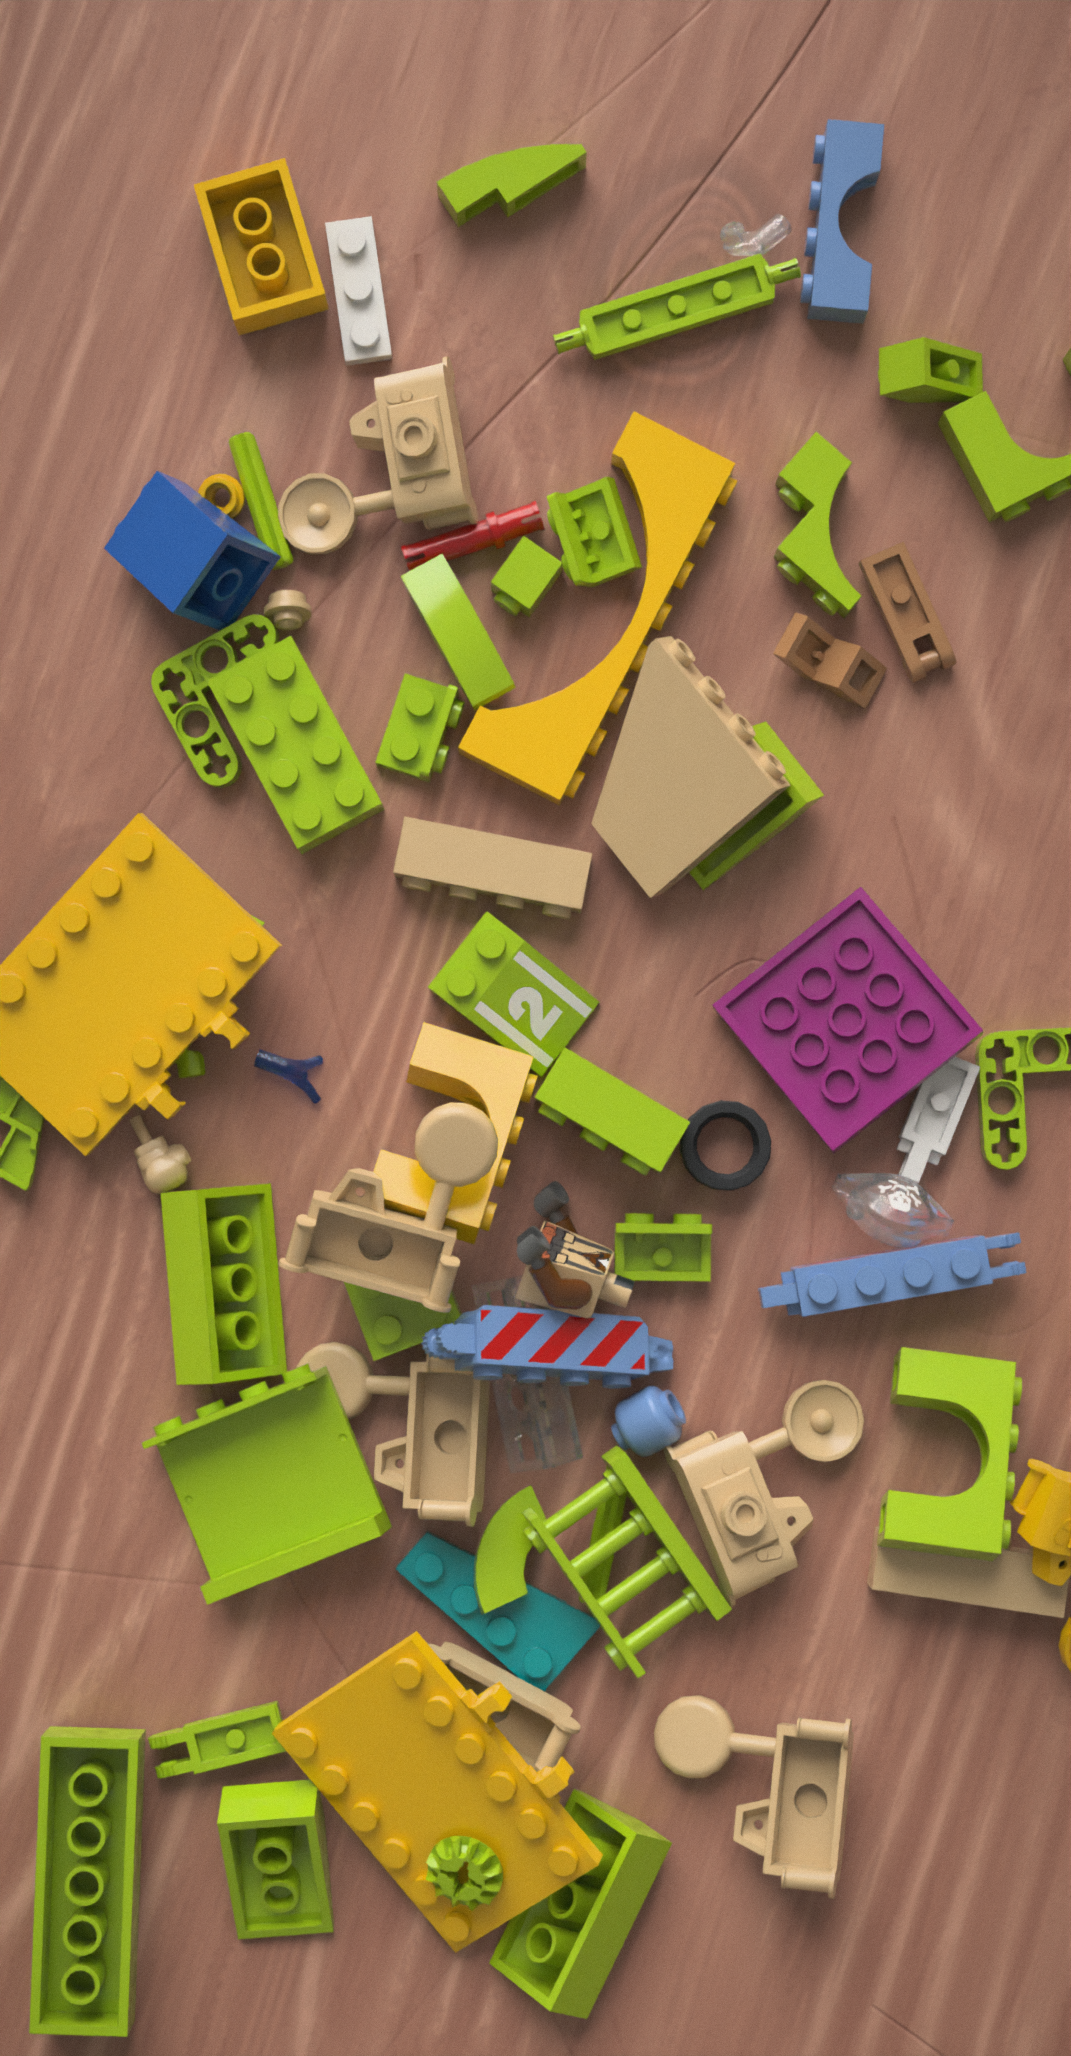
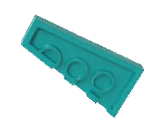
(528, 1635)

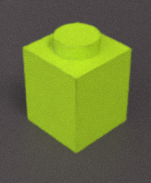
(525, 578)

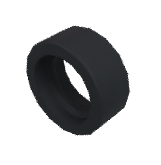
(752, 1122)

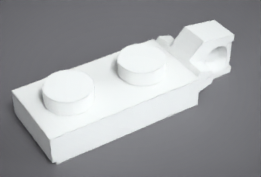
(935, 1116)

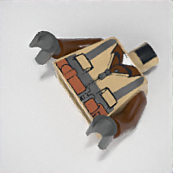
(563, 1267)

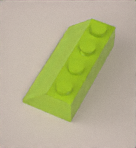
(223, 1284)
(572, 1937)

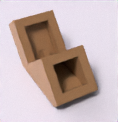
(829, 662)

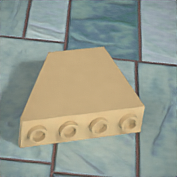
(680, 772)

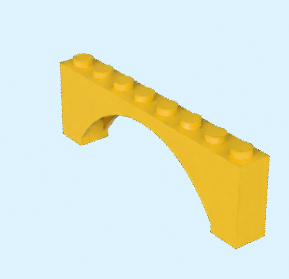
(675, 494)

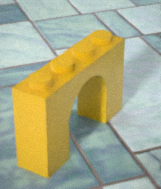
(479, 1076)

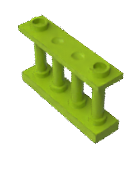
(672, 1557)

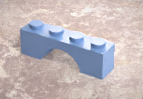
(839, 278)

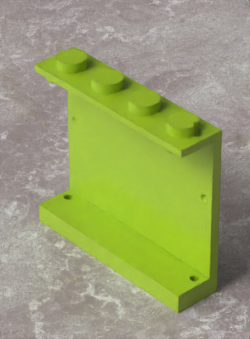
(271, 1481)

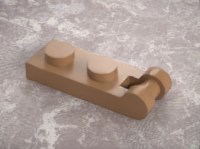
(907, 610)

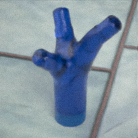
(290, 1069)

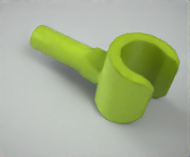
(190, 1064)

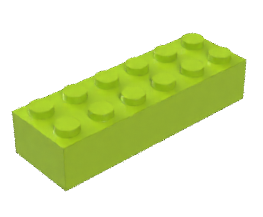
(87, 1881)

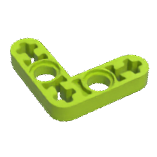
(191, 665)
(1020, 1062)

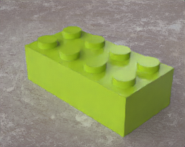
(295, 745)

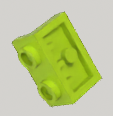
(418, 728)

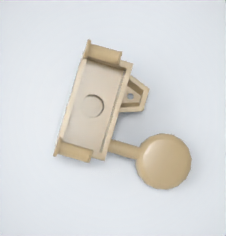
(424, 458)
(387, 1249)
(444, 1429)
(729, 1497)
(532, 1721)
(808, 1787)

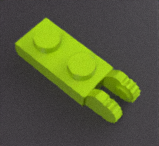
(221, 1740)

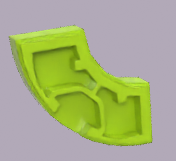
(503, 1552)

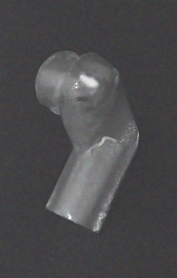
(751, 243)

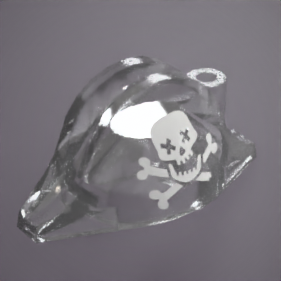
(892, 1208)

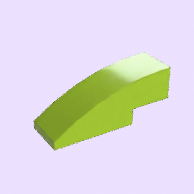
(508, 178)
(458, 631)

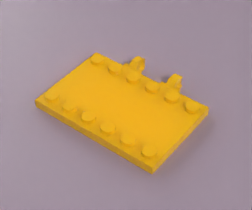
(123, 985)
(423, 1762)

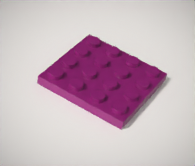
(847, 1019)

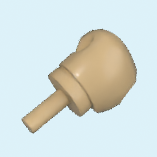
(160, 1164)

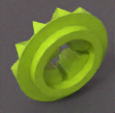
(484, 1871)

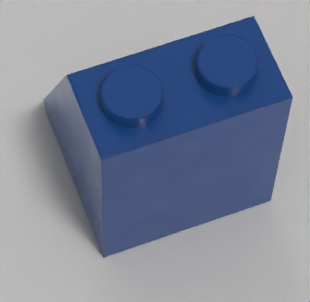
(190, 553)

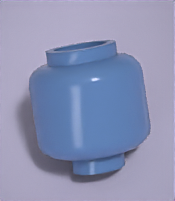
(648, 1421)

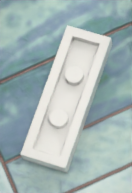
(358, 291)

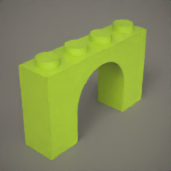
(995, 466)
(983, 1397)

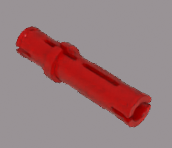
(475, 537)

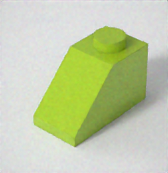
(929, 372)

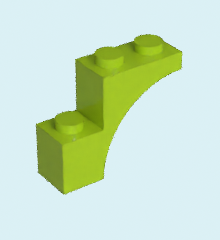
(807, 551)

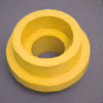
(222, 481)

